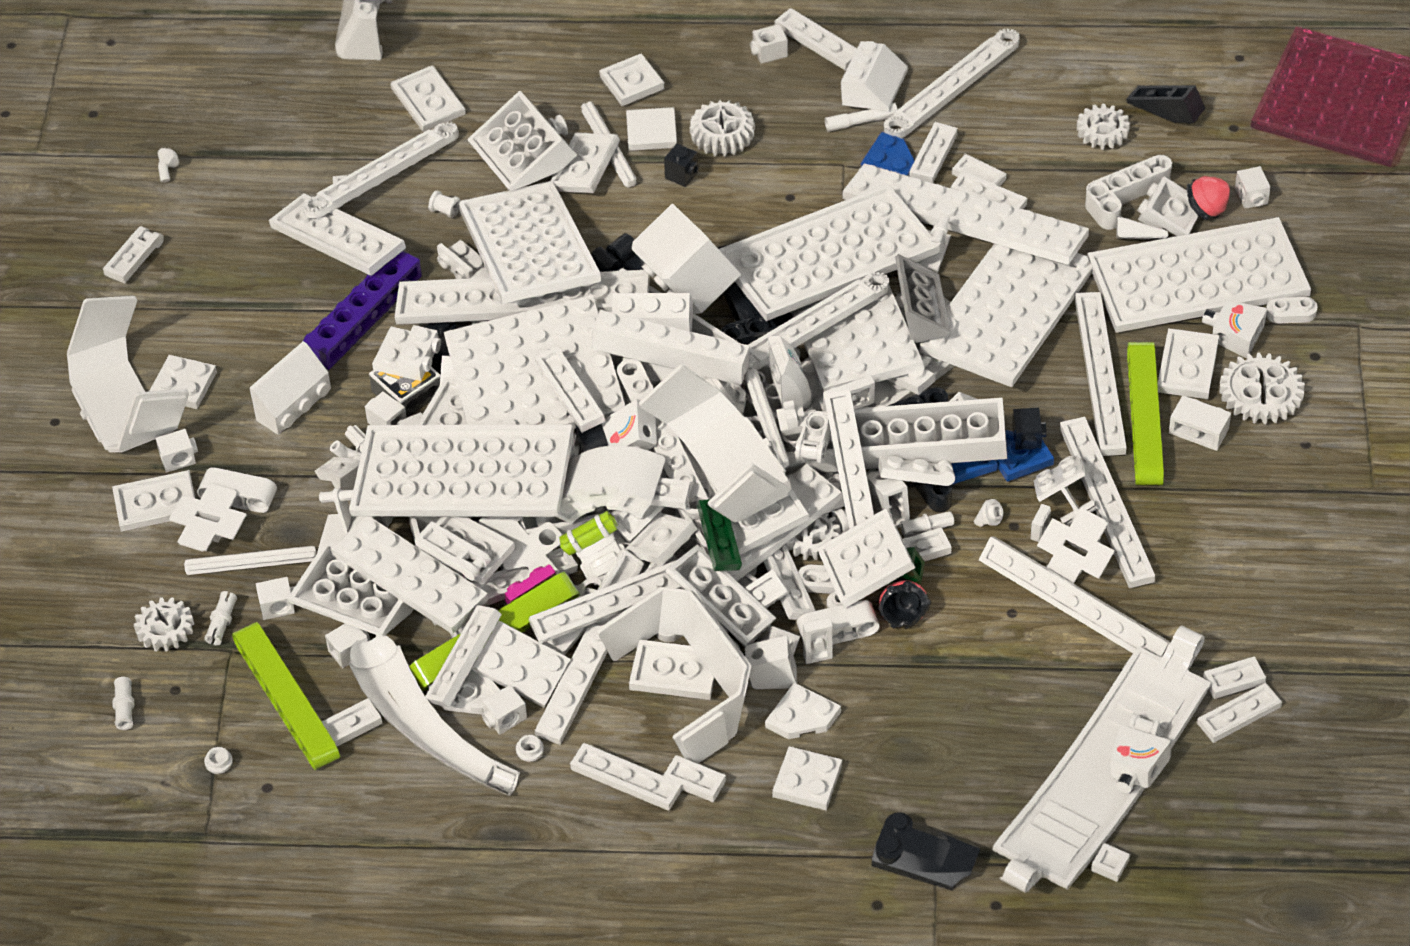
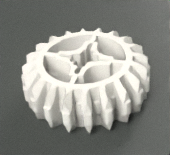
(708, 132)

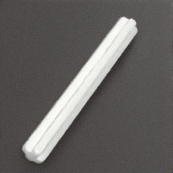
(617, 159)
(765, 415)
(250, 560)

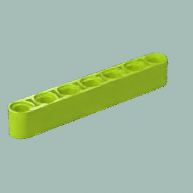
(1145, 413)
(516, 615)
(286, 696)

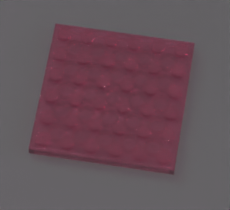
(1338, 97)

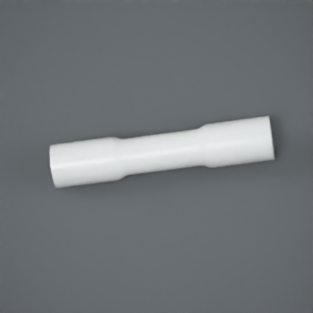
(846, 120)

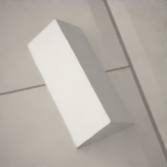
(723, 595)

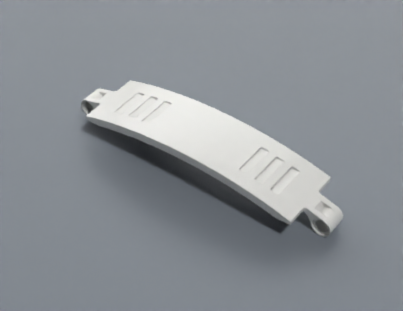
(1079, 799)

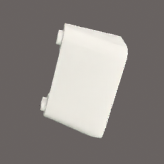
(358, 30)

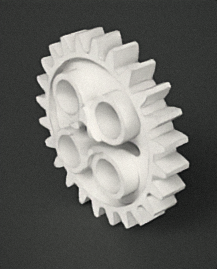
(1243, 391)

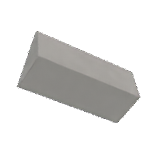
(922, 301)

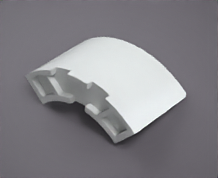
(610, 477)

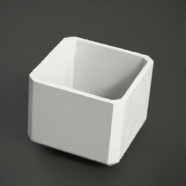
(684, 259)

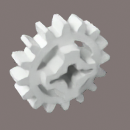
(1103, 126)
(814, 536)
(164, 624)

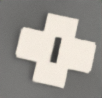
(214, 520)
(1083, 534)

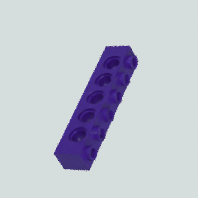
(361, 309)

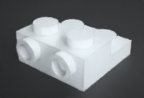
(1167, 208)
(407, 352)

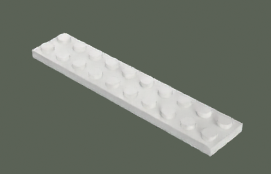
(976, 215)
(478, 299)

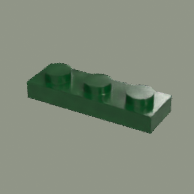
(719, 538)

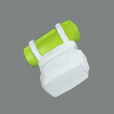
(593, 544)

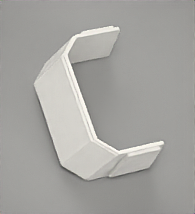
(107, 385)
(721, 442)
(687, 615)

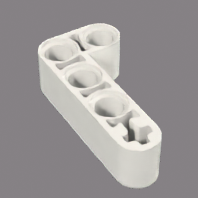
(1110, 192)

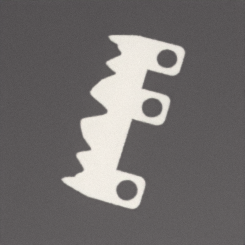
(528, 549)

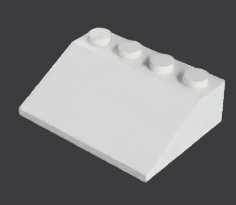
(521, 144)
(347, 595)

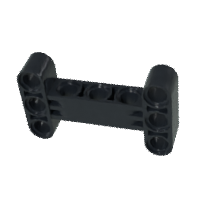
(749, 322)

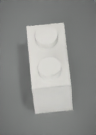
(1199, 422)

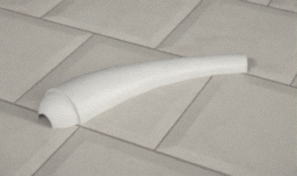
(383, 668)

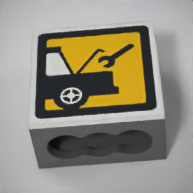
(406, 391)

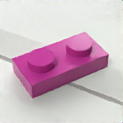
(536, 578)

